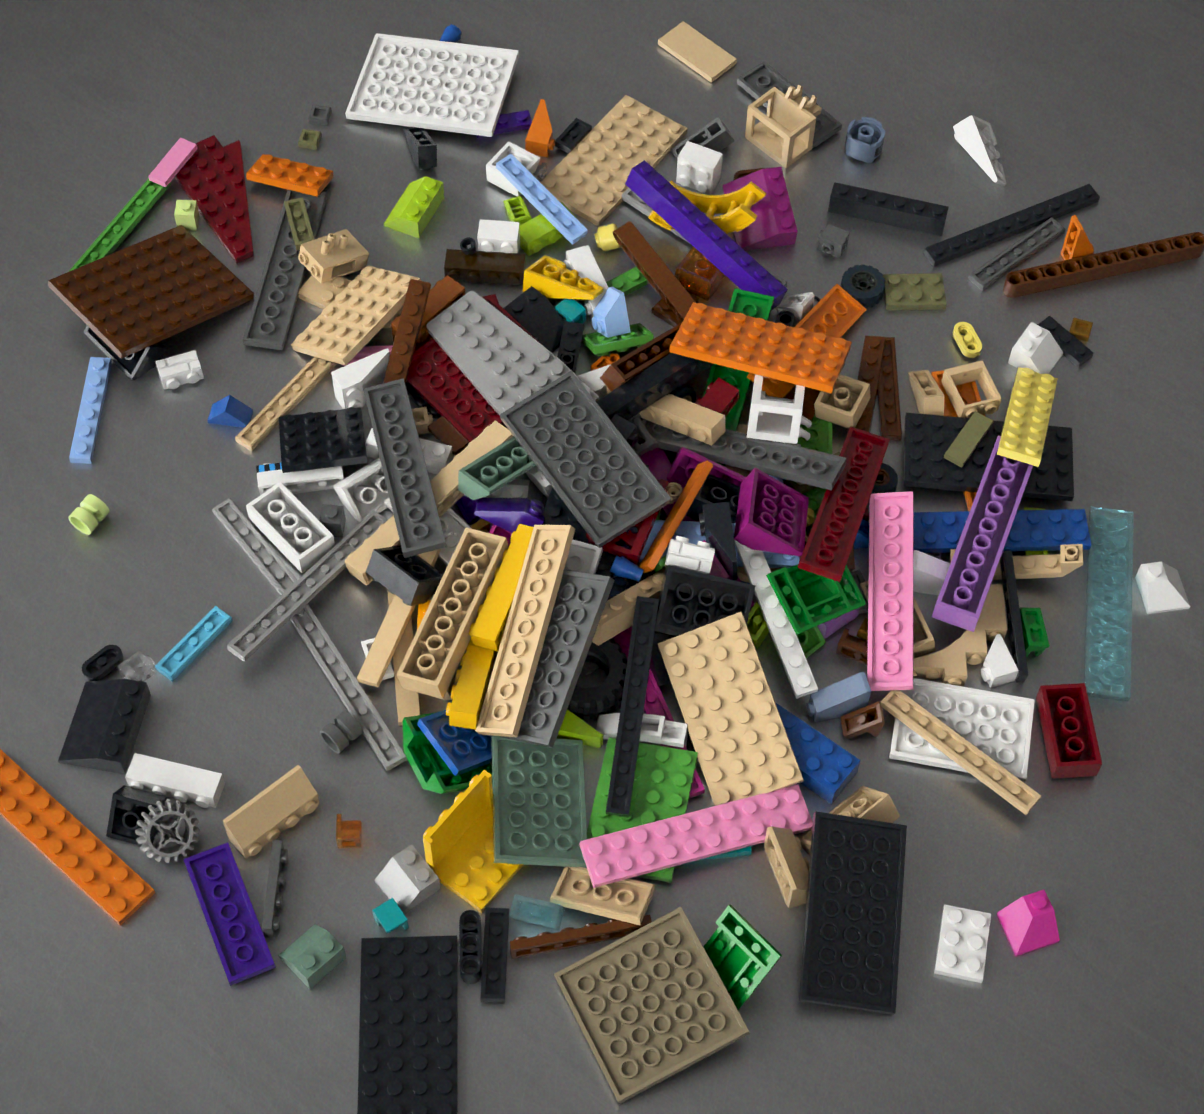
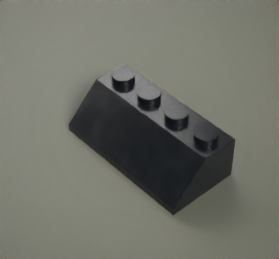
(134, 364)

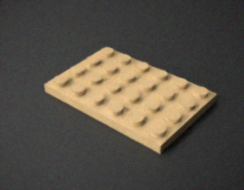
(354, 315)

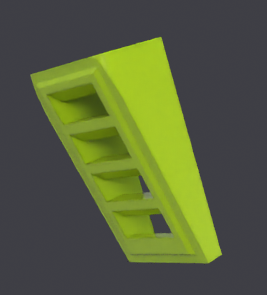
(517, 214)

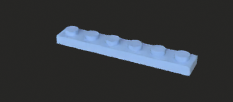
(541, 199)
(90, 410)

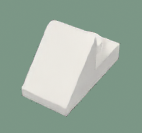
(797, 304)

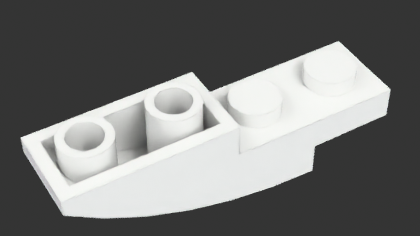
(653, 730)

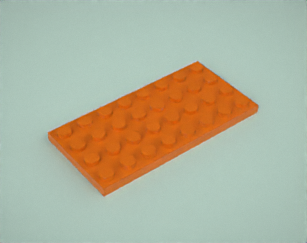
(761, 347)

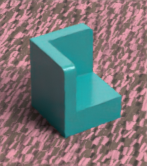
(572, 311)
(390, 916)

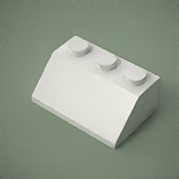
(364, 491)

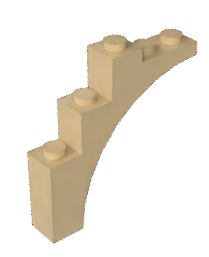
(970, 648)

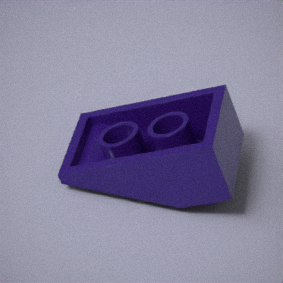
(510, 512)

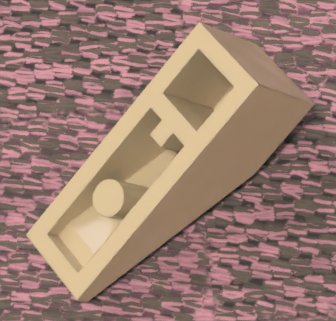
(926, 393)

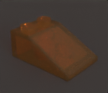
(698, 275)

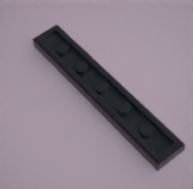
(1013, 615)

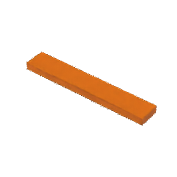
(676, 516)

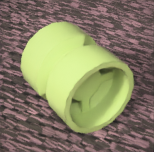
(89, 514)

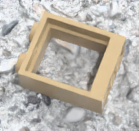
(969, 373)

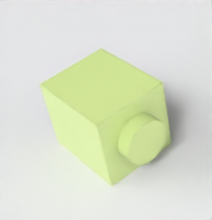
(187, 214)

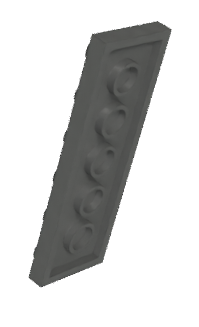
(765, 77)

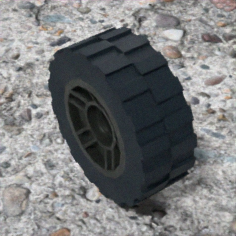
(864, 284)

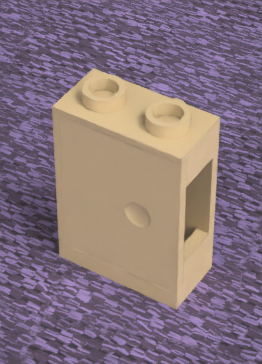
(333, 256)

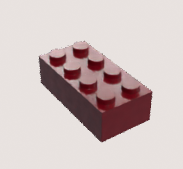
(1068, 730)

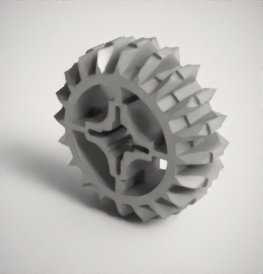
(173, 823)

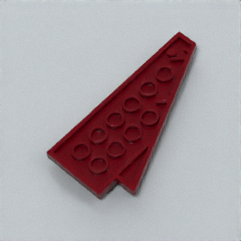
(217, 183)

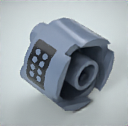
(864, 139)

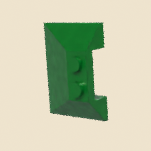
(814, 598)
(428, 764)
(740, 955)

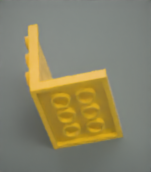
(463, 846)

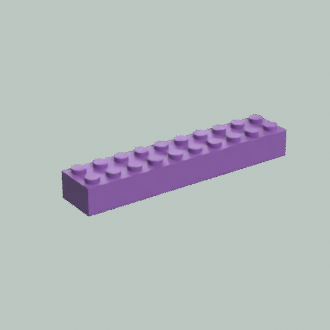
(982, 541)

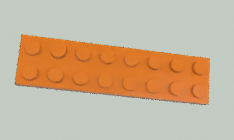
(830, 316)

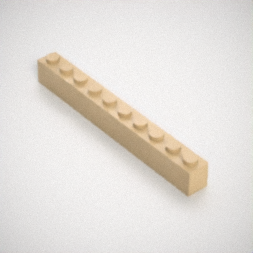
(445, 493)

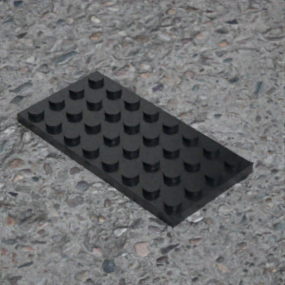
(930, 436)
(853, 913)
(408, 1026)

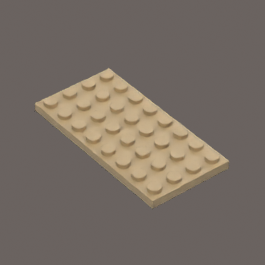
(597, 168)
(730, 711)

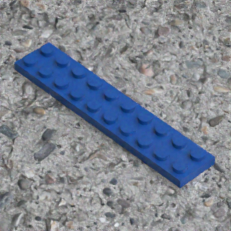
(1029, 532)

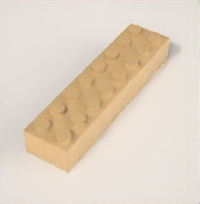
(454, 607)

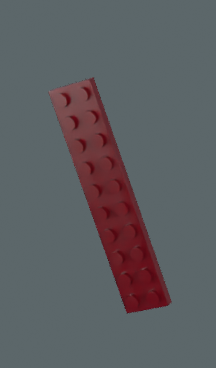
(844, 506)

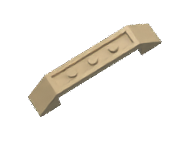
(1044, 565)

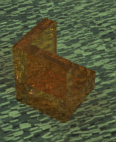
(348, 833)

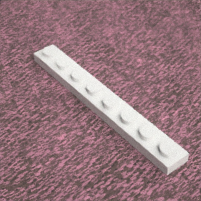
(777, 622)

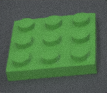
(602, 345)

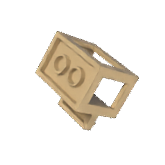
(788, 126)

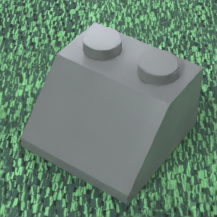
(408, 879)

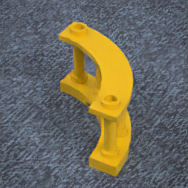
(735, 205)

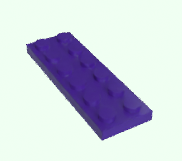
(229, 914)

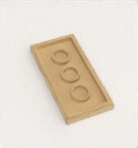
(697, 51)
(620, 900)

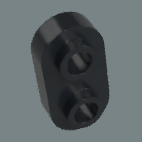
(101, 663)

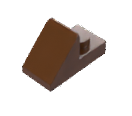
(863, 720)

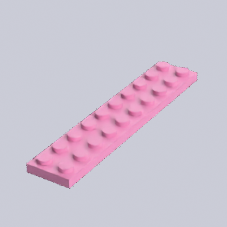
(891, 592)
(693, 835)

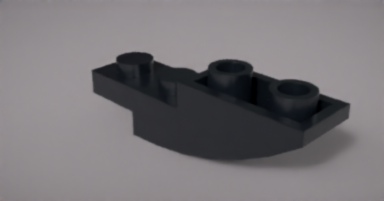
(570, 344)

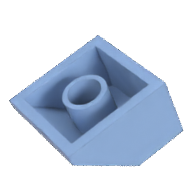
(611, 314)

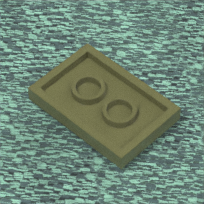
(914, 291)

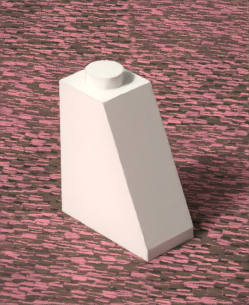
(928, 573)

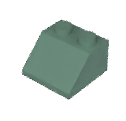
(313, 955)

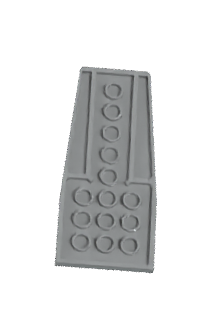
(495, 352)

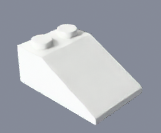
(353, 378)

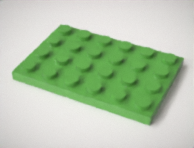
(659, 792)

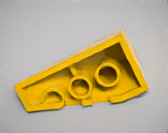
(556, 281)

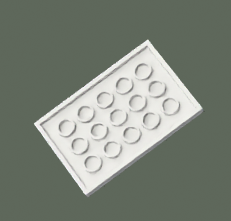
(988, 720)

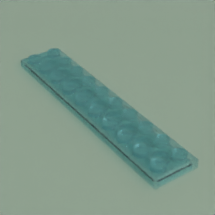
(1109, 604)

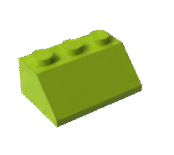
(416, 206)

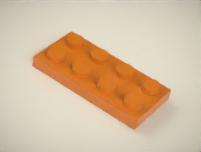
(290, 175)

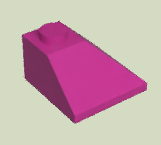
(1029, 923)

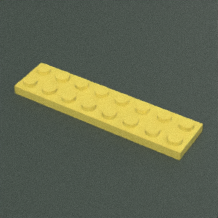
(1027, 416)

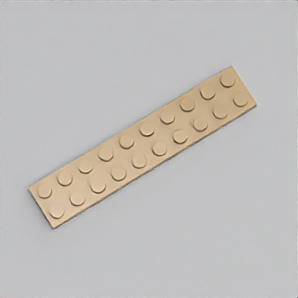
(525, 631)

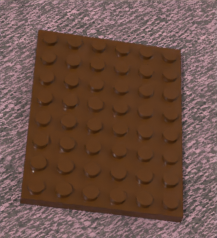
(150, 291)

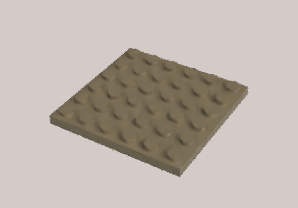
(651, 1005)

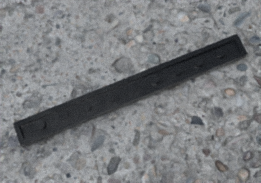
(1011, 225)
(632, 707)

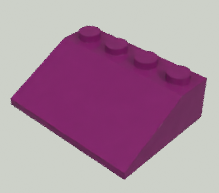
(774, 219)
(770, 515)

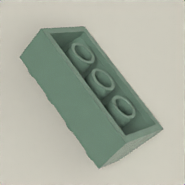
(494, 470)

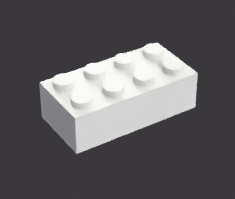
(290, 527)

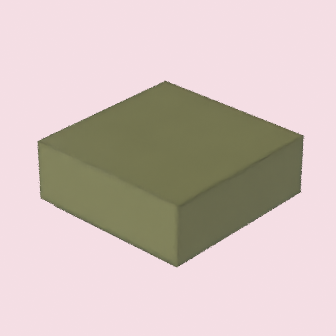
(309, 139)

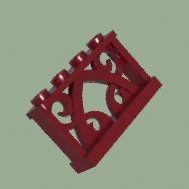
(635, 541)

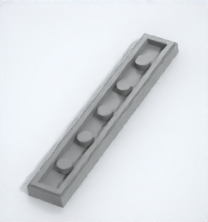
(254, 546)

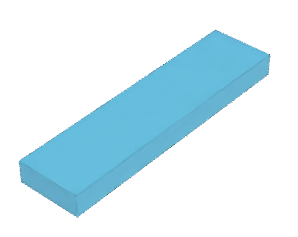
(193, 644)

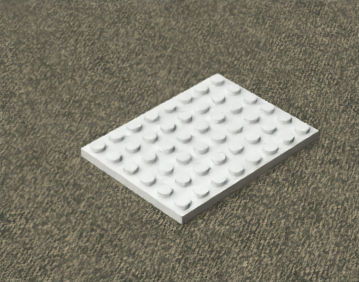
(433, 85)

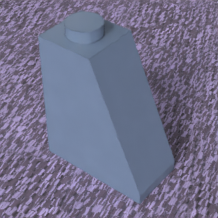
(839, 698)

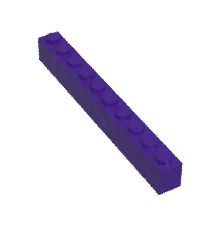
(703, 233)

